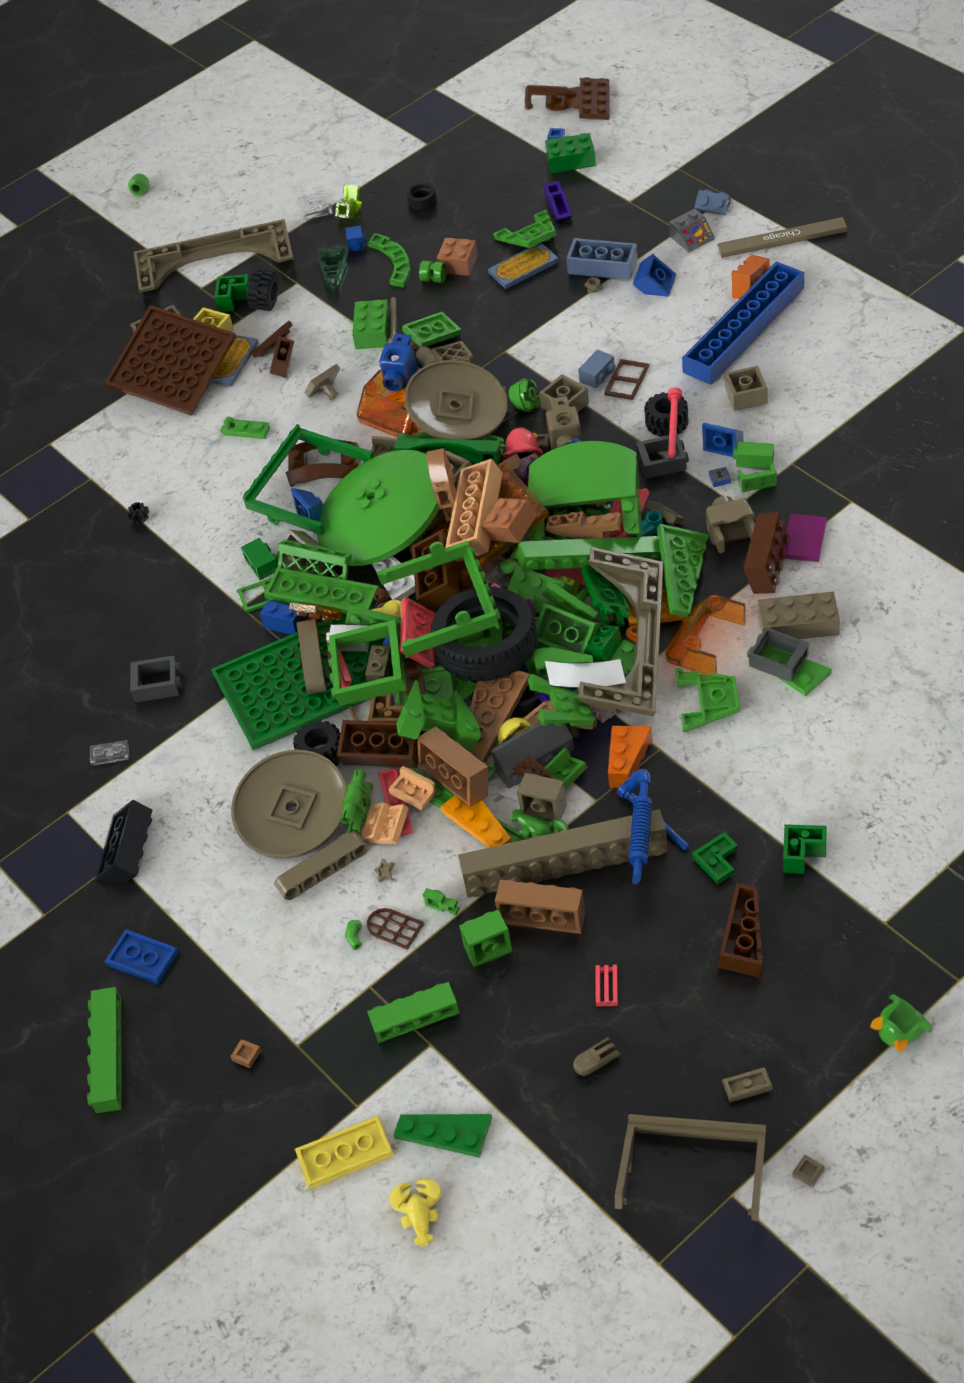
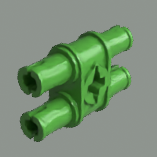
(356, 801)

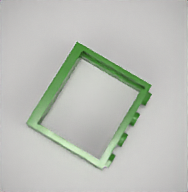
(372, 688)

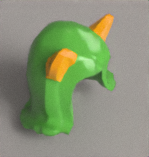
(900, 1024)

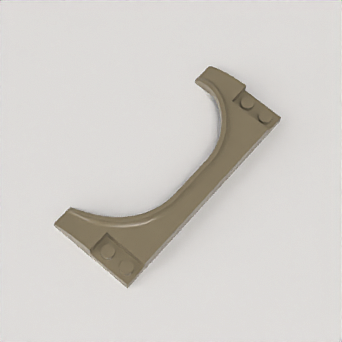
(159, 262)
(642, 585)

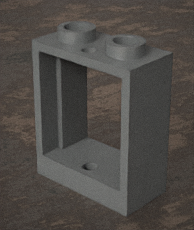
(662, 466)
(782, 641)
(156, 690)

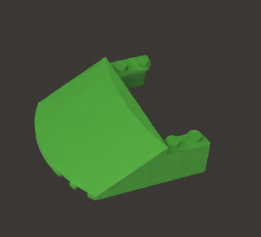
(587, 475)

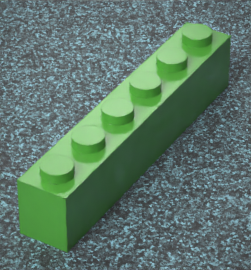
(105, 1050)

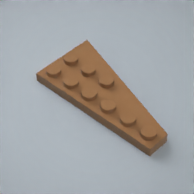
(493, 705)

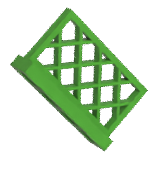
(313, 553)

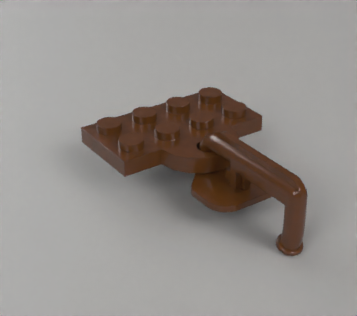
(589, 97)

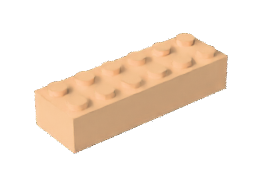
(474, 501)

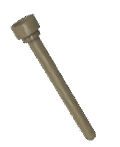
(393, 319)

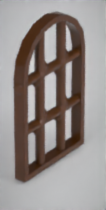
(395, 934)

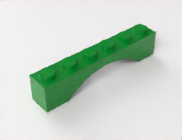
(472, 450)

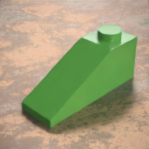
(557, 655)

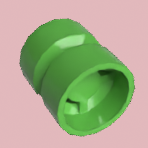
(430, 271)

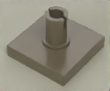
(323, 382)

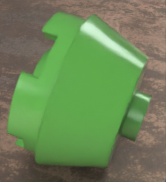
(523, 395)

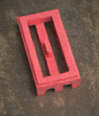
(606, 970)

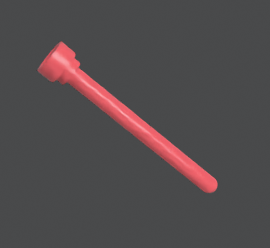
(674, 396)

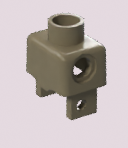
(562, 431)
(729, 521)

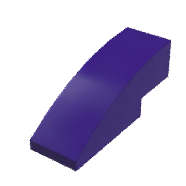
(557, 201)

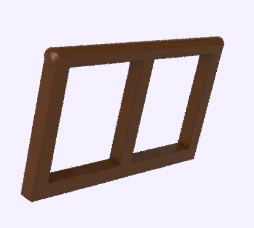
(615, 376)

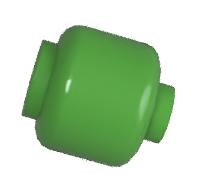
(138, 184)

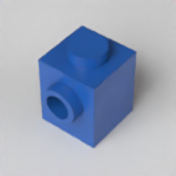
(355, 238)

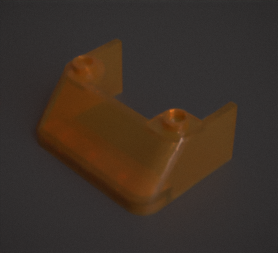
(382, 412)
(686, 646)

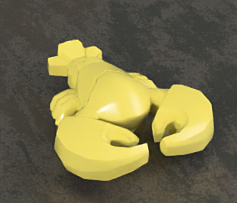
(417, 1208)

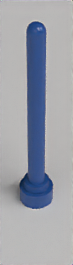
(624, 794)

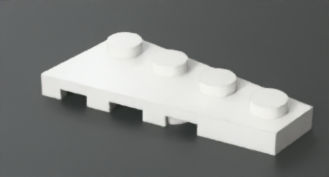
(399, 588)

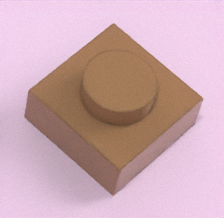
(245, 1053)

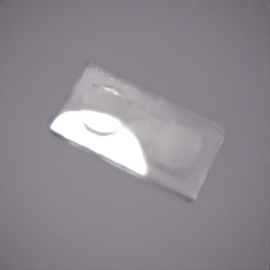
(109, 752)

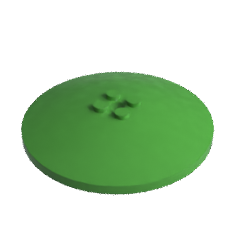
(388, 522)

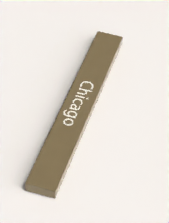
(782, 237)

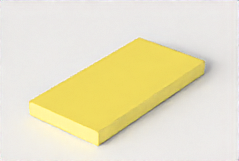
(344, 1152)

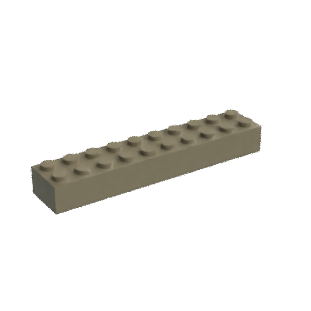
(557, 854)

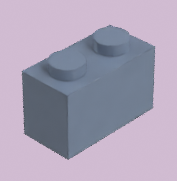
(596, 369)

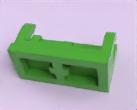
(757, 480)

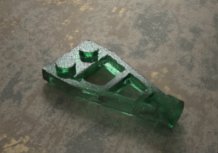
(329, 254)

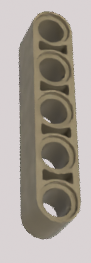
(311, 656)
(321, 865)

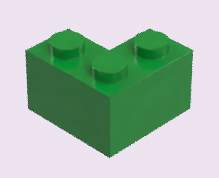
(229, 290)
(802, 842)

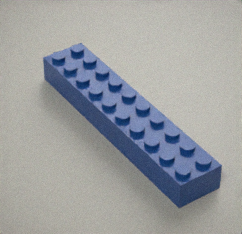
(743, 323)

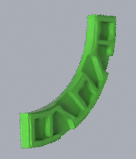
(396, 254)

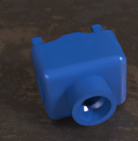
(398, 372)

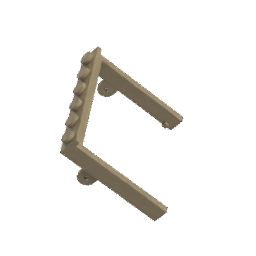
(695, 1129)

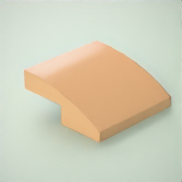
(384, 823)

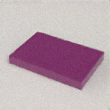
(805, 537)

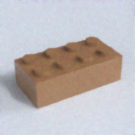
(453, 766)
(541, 906)

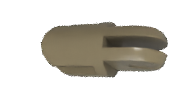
(595, 1057)

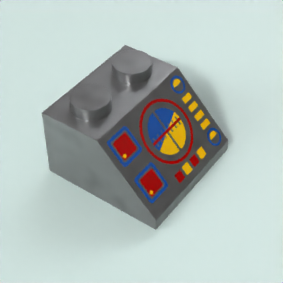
(691, 230)

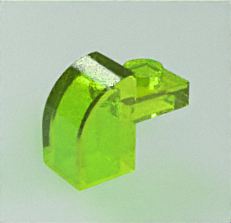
(350, 204)

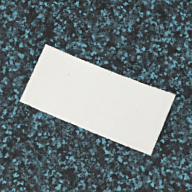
(597, 673)

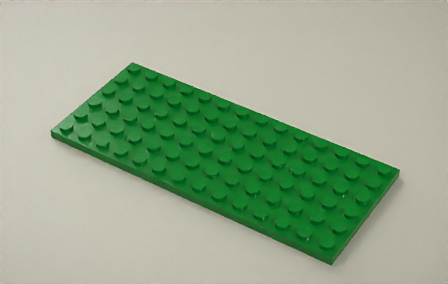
(270, 690)

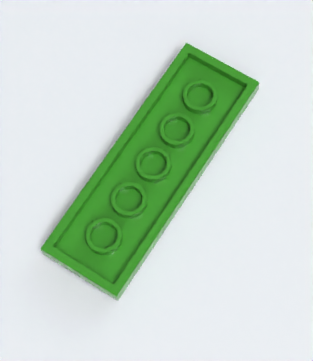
(319, 591)

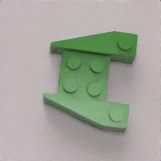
(449, 716)

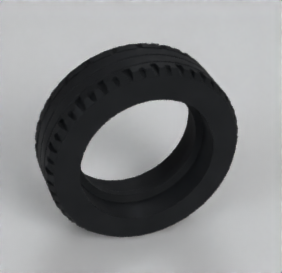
(494, 660)

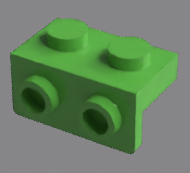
(565, 767)

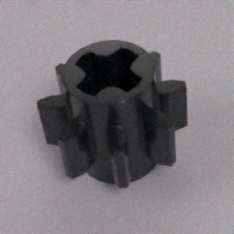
(138, 512)

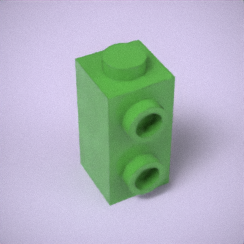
(754, 454)

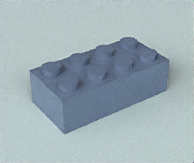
(602, 258)

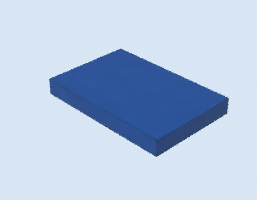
(142, 956)

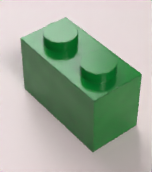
(260, 558)

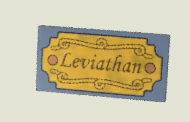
(523, 265)
(235, 360)

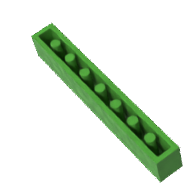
(576, 552)

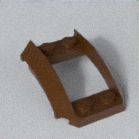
(300, 471)

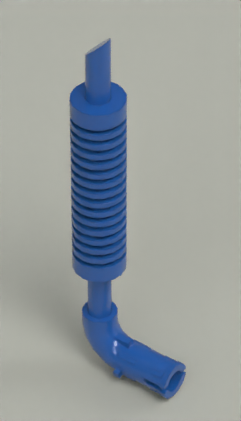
(640, 822)

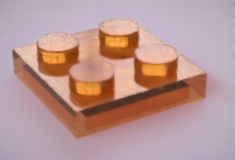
(314, 612)

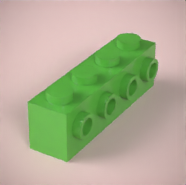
(413, 1012)

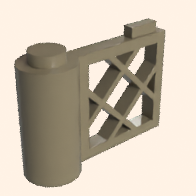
(427, 356)

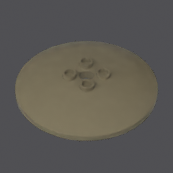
(451, 382)
(274, 785)

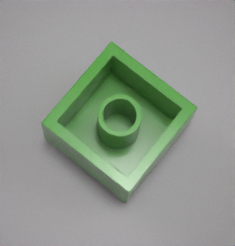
(485, 938)

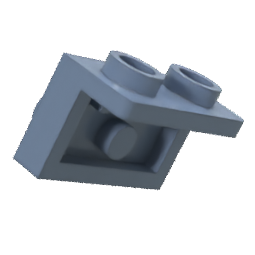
(712, 202)

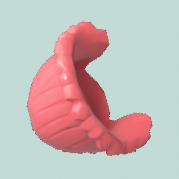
(520, 441)

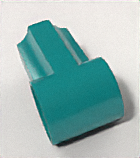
(650, 524)

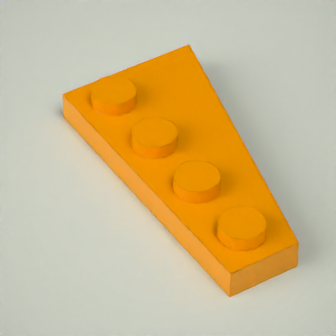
(476, 821)

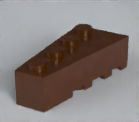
(741, 939)

